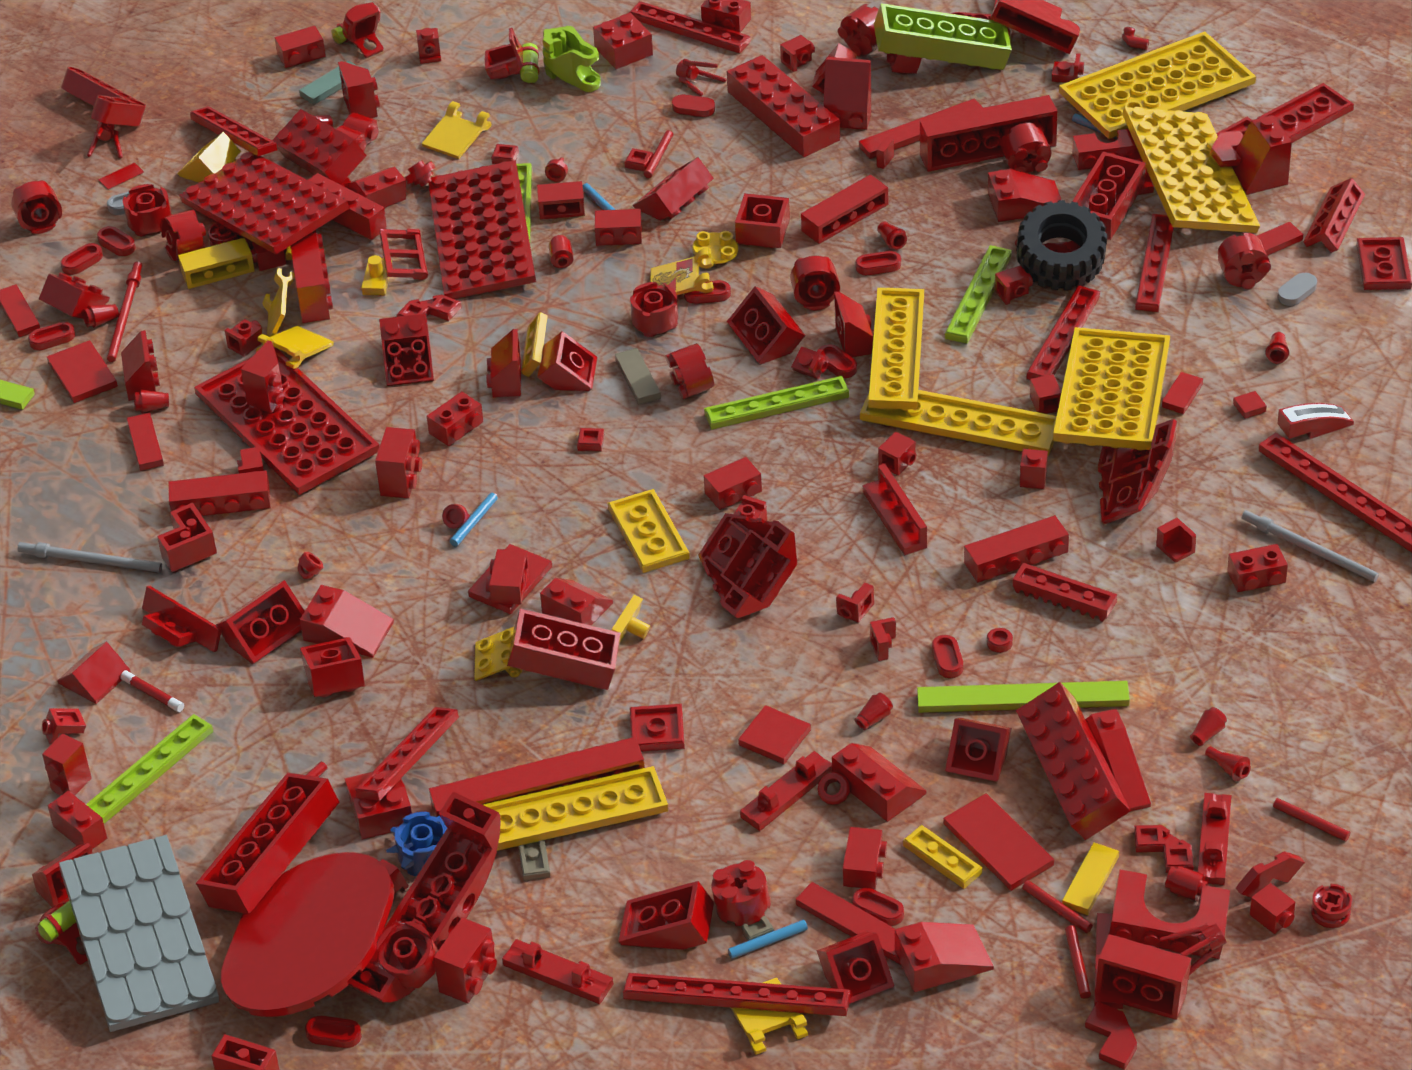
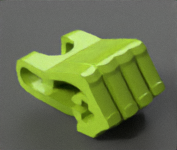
(570, 58)

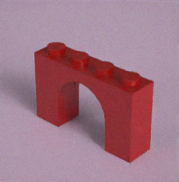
(1134, 922)

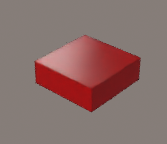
(885, 152)
(504, 153)
(638, 159)
(1249, 404)
(590, 439)

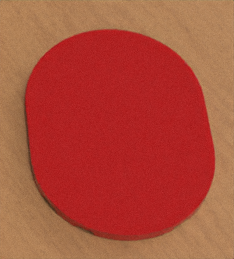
(308, 934)

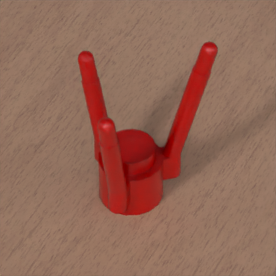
(687, 70)
(105, 132)
(1210, 938)

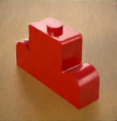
(1037, 20)

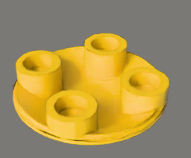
(720, 245)

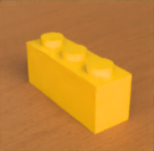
(216, 263)

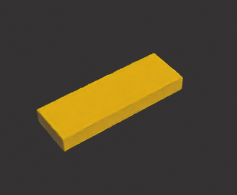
(534, 344)
(942, 856)
(1090, 878)

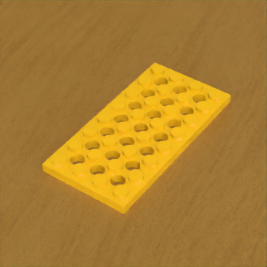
(1163, 79)
(1185, 174)
(1112, 389)

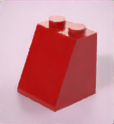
(1264, 156)

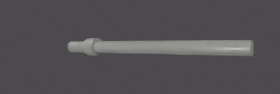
(1267, 525)
(44, 550)

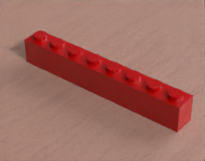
(544, 774)

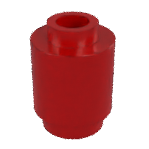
(560, 251)
(1185, 882)

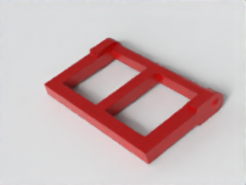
(420, 274)

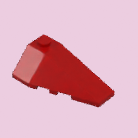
(1117, 750)

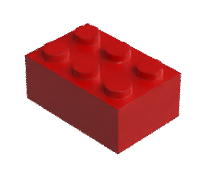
(1145, 975)

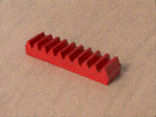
(1064, 591)

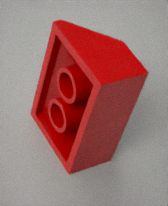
(675, 190)
(765, 326)
(263, 622)
(876, 780)

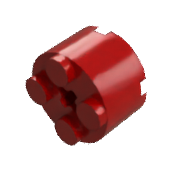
(859, 31)
(1026, 148)
(36, 206)
(146, 208)
(182, 233)
(1243, 260)
(814, 282)
(654, 308)
(690, 371)
(740, 893)
(408, 953)

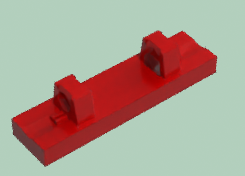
(785, 791)
(1214, 837)
(558, 971)

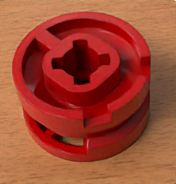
(220, 234)
(1331, 905)

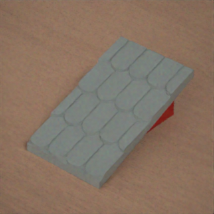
(138, 933)

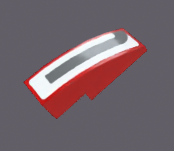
(1313, 419)

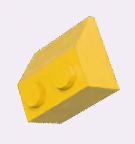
(210, 158)

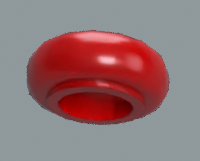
(826, 781)

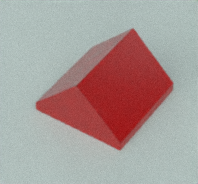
(95, 673)

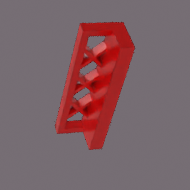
(1335, 215)
(896, 512)

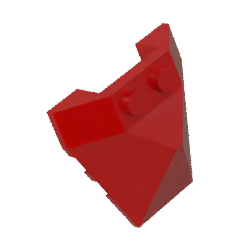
(1134, 475)
(748, 562)

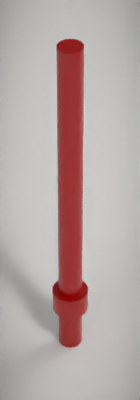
(133, 282)

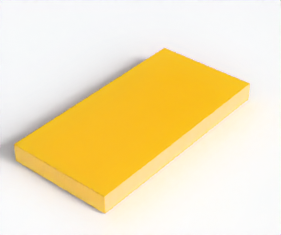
(648, 531)

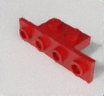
(177, 622)

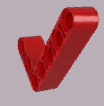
(109, 103)

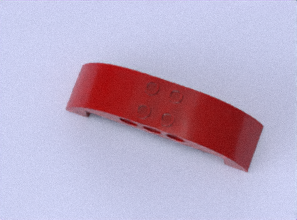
(443, 888)

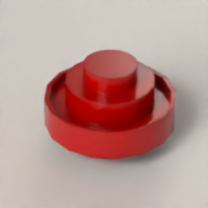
(420, 173)

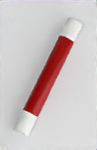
(152, 691)

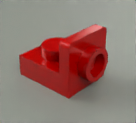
(1067, 71)
(810, 362)
(856, 606)
(880, 636)
(62, 721)

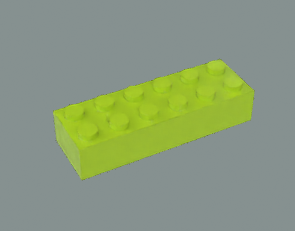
(942, 36)

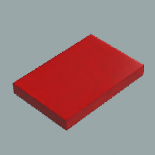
(1383, 263)
(82, 371)
(538, 569)

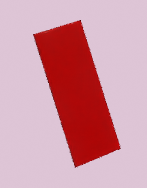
(121, 175)

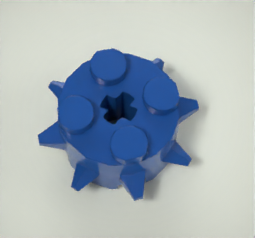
(416, 840)

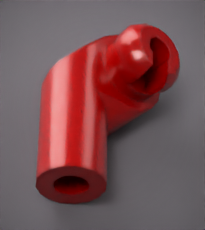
(1133, 41)

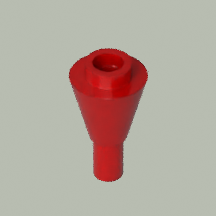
(1234, 765)

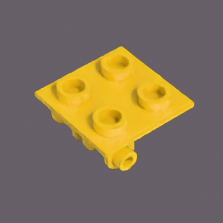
(493, 655)

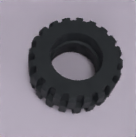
(1067, 222)

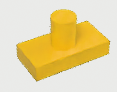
(375, 277)
(627, 621)

